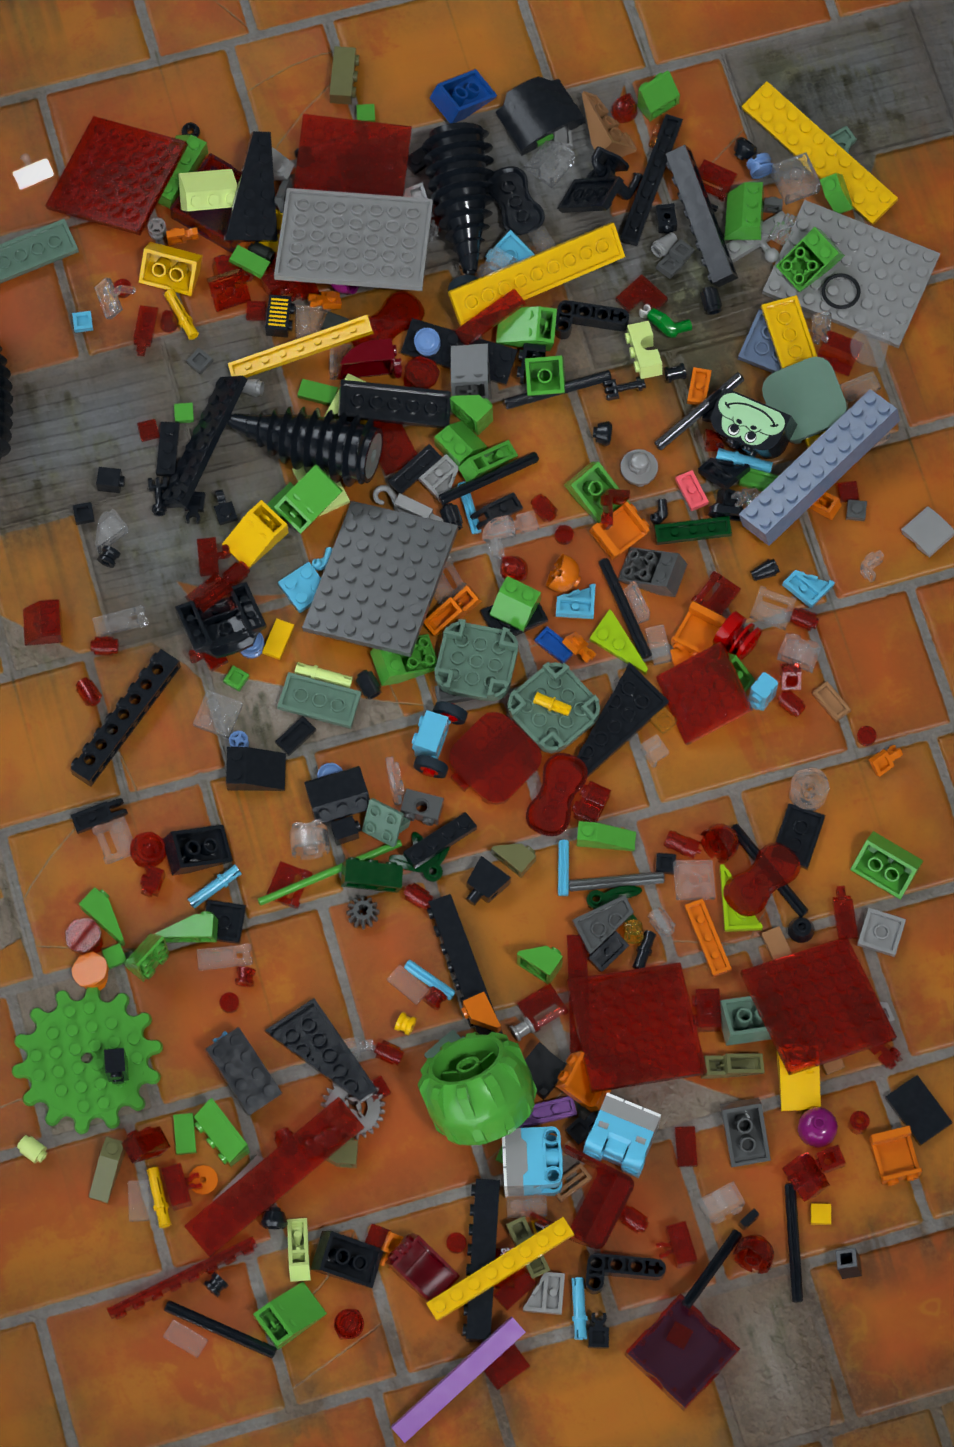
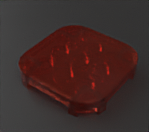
(495, 758)

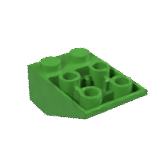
(810, 259)
(529, 326)
(308, 499)
(397, 668)
(147, 957)
(289, 1315)

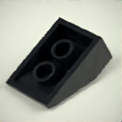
(255, 769)
(197, 849)
(347, 1259)

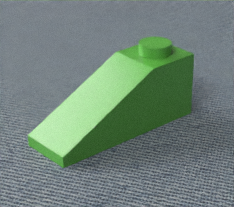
(487, 460)
(605, 836)
(99, 909)
(195, 928)

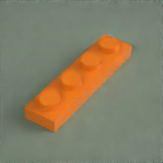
(707, 937)

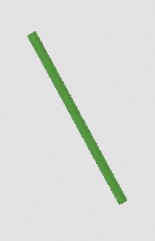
(324, 874)

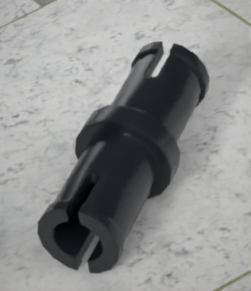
(644, 950)

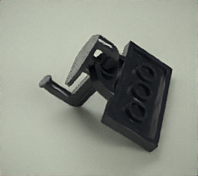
(600, 185)

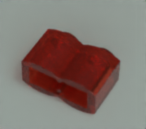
(592, 802)

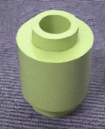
(32, 1149)

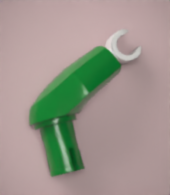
(664, 322)

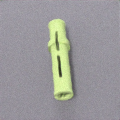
(324, 675)

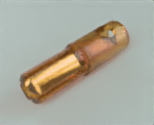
(656, 129)

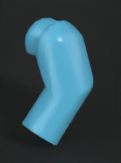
(320, 564)

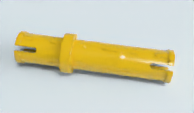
(184, 319)
(160, 1204)

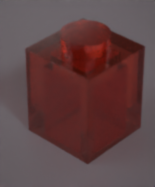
(790, 676)

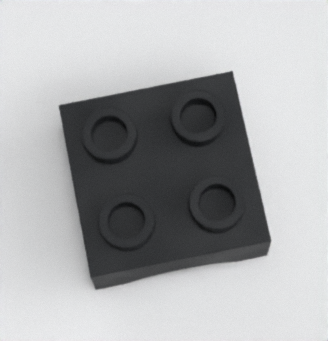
(544, 1069)

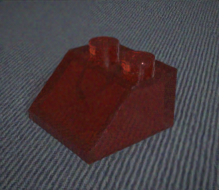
(43, 623)

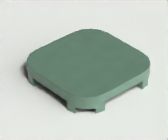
(808, 394)
(476, 661)
(549, 728)

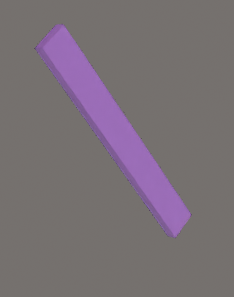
(458, 1379)

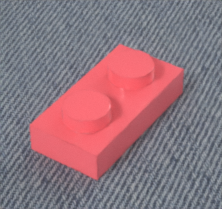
(691, 490)

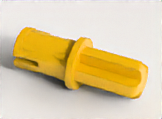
(552, 704)

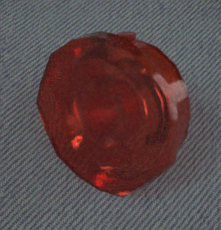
(421, 373)
(147, 849)
(84, 936)

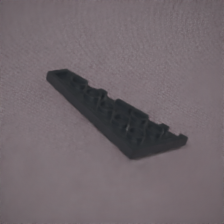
(254, 203)
(623, 716)
(317, 1042)

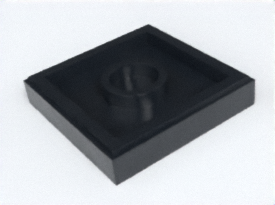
(230, 920)

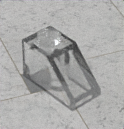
(109, 530)

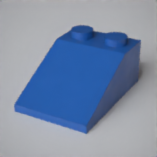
(462, 96)

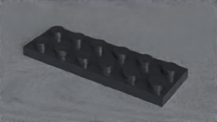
(500, 356)
(395, 404)

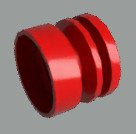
(741, 639)

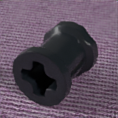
(675, 373)

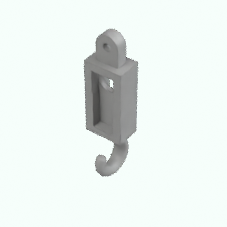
(405, 504)

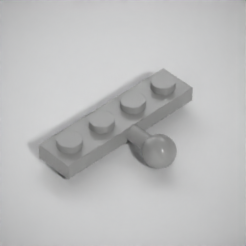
(740, 248)

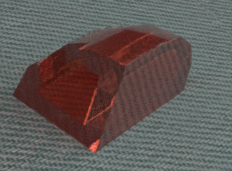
(712, 440)

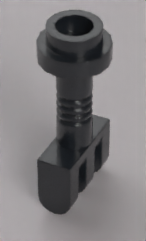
(614, 388)
(158, 508)

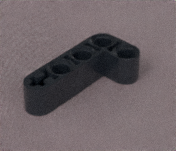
(590, 320)
(625, 1271)

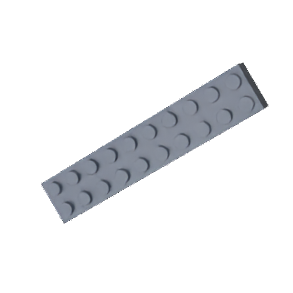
(819, 467)

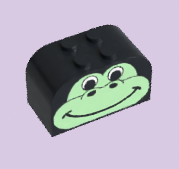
(752, 425)

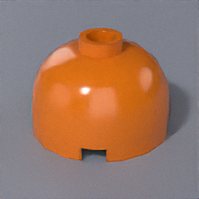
(564, 574)

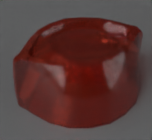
(624, 109)
(514, 567)
(348, 1324)

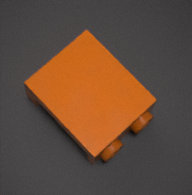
(625, 532)
(697, 630)
(575, 1083)
(895, 1156)

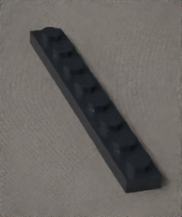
(651, 180)

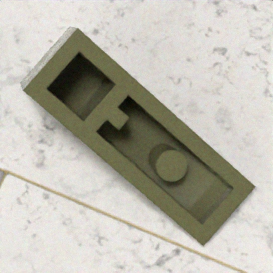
(107, 1169)

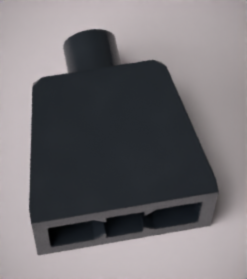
(486, 882)

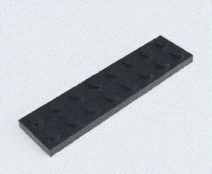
(203, 441)

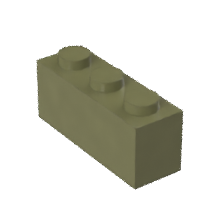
(344, 75)

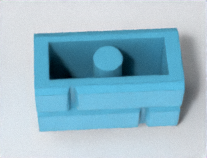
(763, 691)

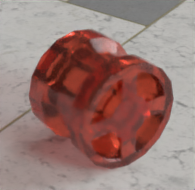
(245, 976)
(435, 998)

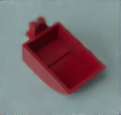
(371, 359)
(421, 1267)

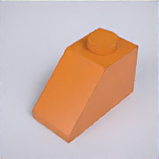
(480, 1012)

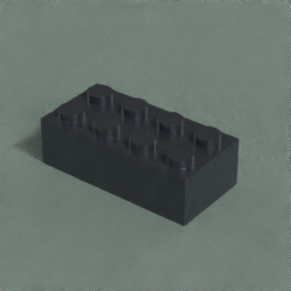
(243, 1071)

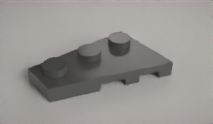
(602, 922)

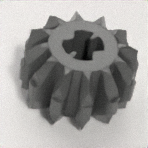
(370, 916)

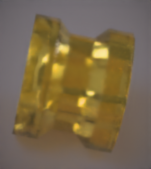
(633, 931)

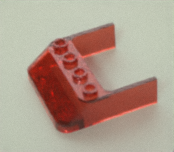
(601, 1205)

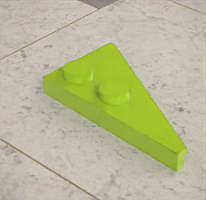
(613, 639)
(732, 920)

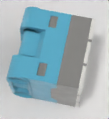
(622, 1134)
(532, 1162)

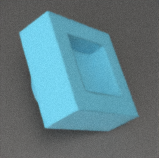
(82, 321)

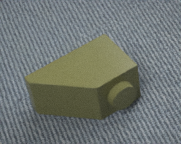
(515, 857)

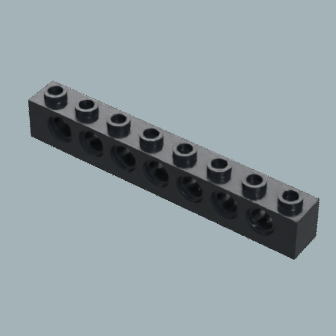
(90, 773)

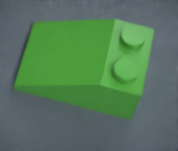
(588, 488)

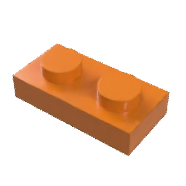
(699, 386)

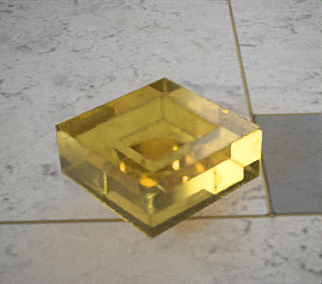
(663, 720)

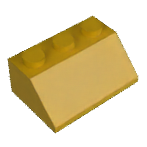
(170, 268)

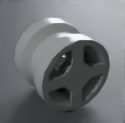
(157, 224)

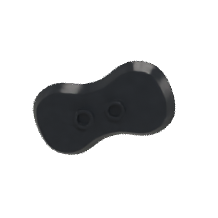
(518, 208)

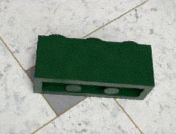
(371, 875)

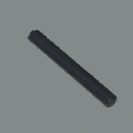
(711, 1269)

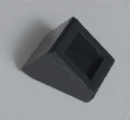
(724, 497)

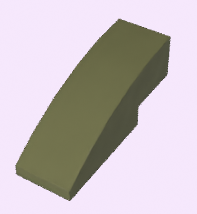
(733, 1065)
(519, 1232)

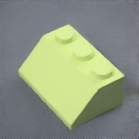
(207, 189)

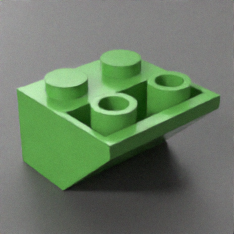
(657, 96)

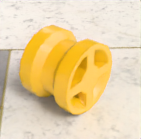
(405, 1023)

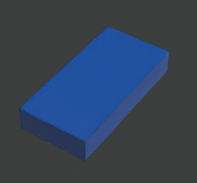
(553, 645)

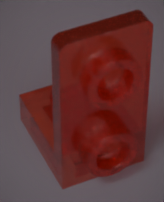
(608, 498)

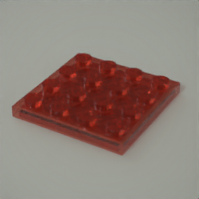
(704, 693)

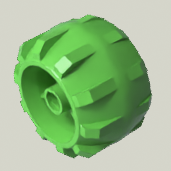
(478, 1088)

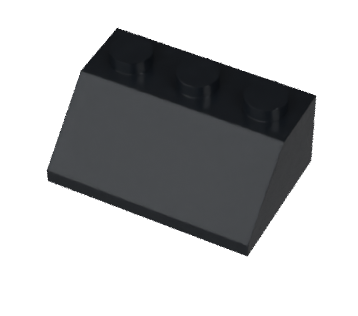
(337, 795)

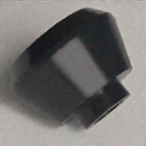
(744, 148)
(603, 433)
(796, 930)
(274, 1219)

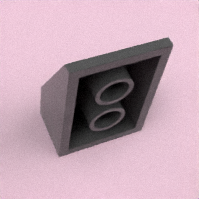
(745, 1132)

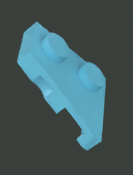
(807, 587)
(577, 604)

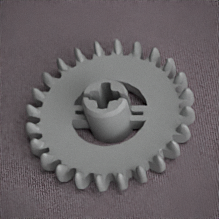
(373, 1112)

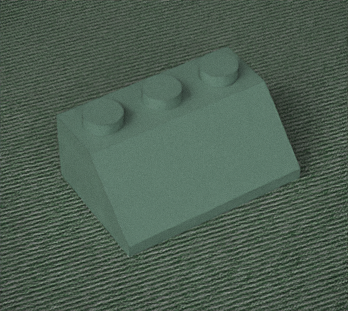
(742, 1021)

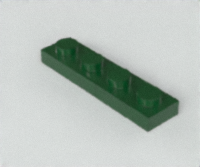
(693, 530)

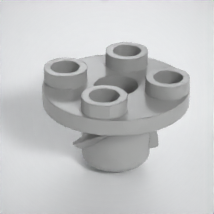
(639, 467)

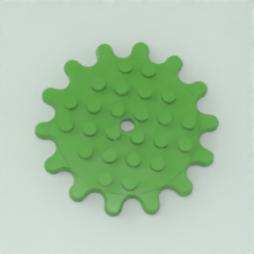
(78, 1087)

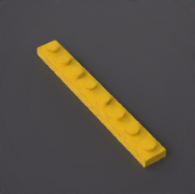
(301, 347)
(500, 1269)

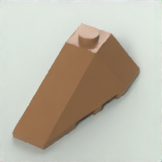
(604, 129)

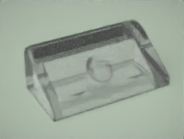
(637, 602)

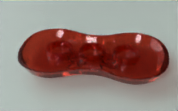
(394, 316)
(551, 808)
(751, 889)

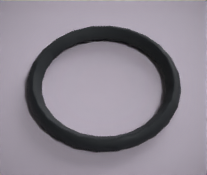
(841, 306)

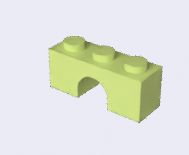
(646, 361)

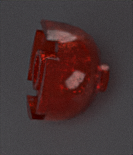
(720, 841)
(754, 1253)

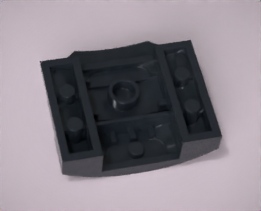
(537, 111)
(226, 626)

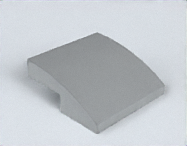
(928, 531)

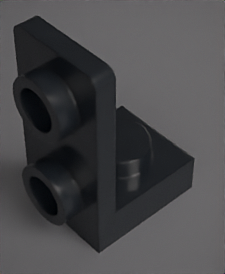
(529, 351)

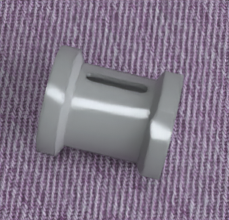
(522, 1029)

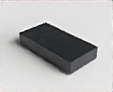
(295, 735)

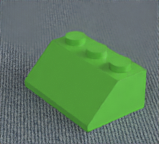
(745, 212)
(886, 865)
(221, 1133)

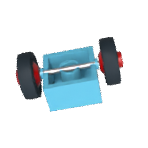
(431, 737)

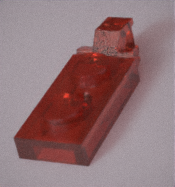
(145, 328)
(844, 915)

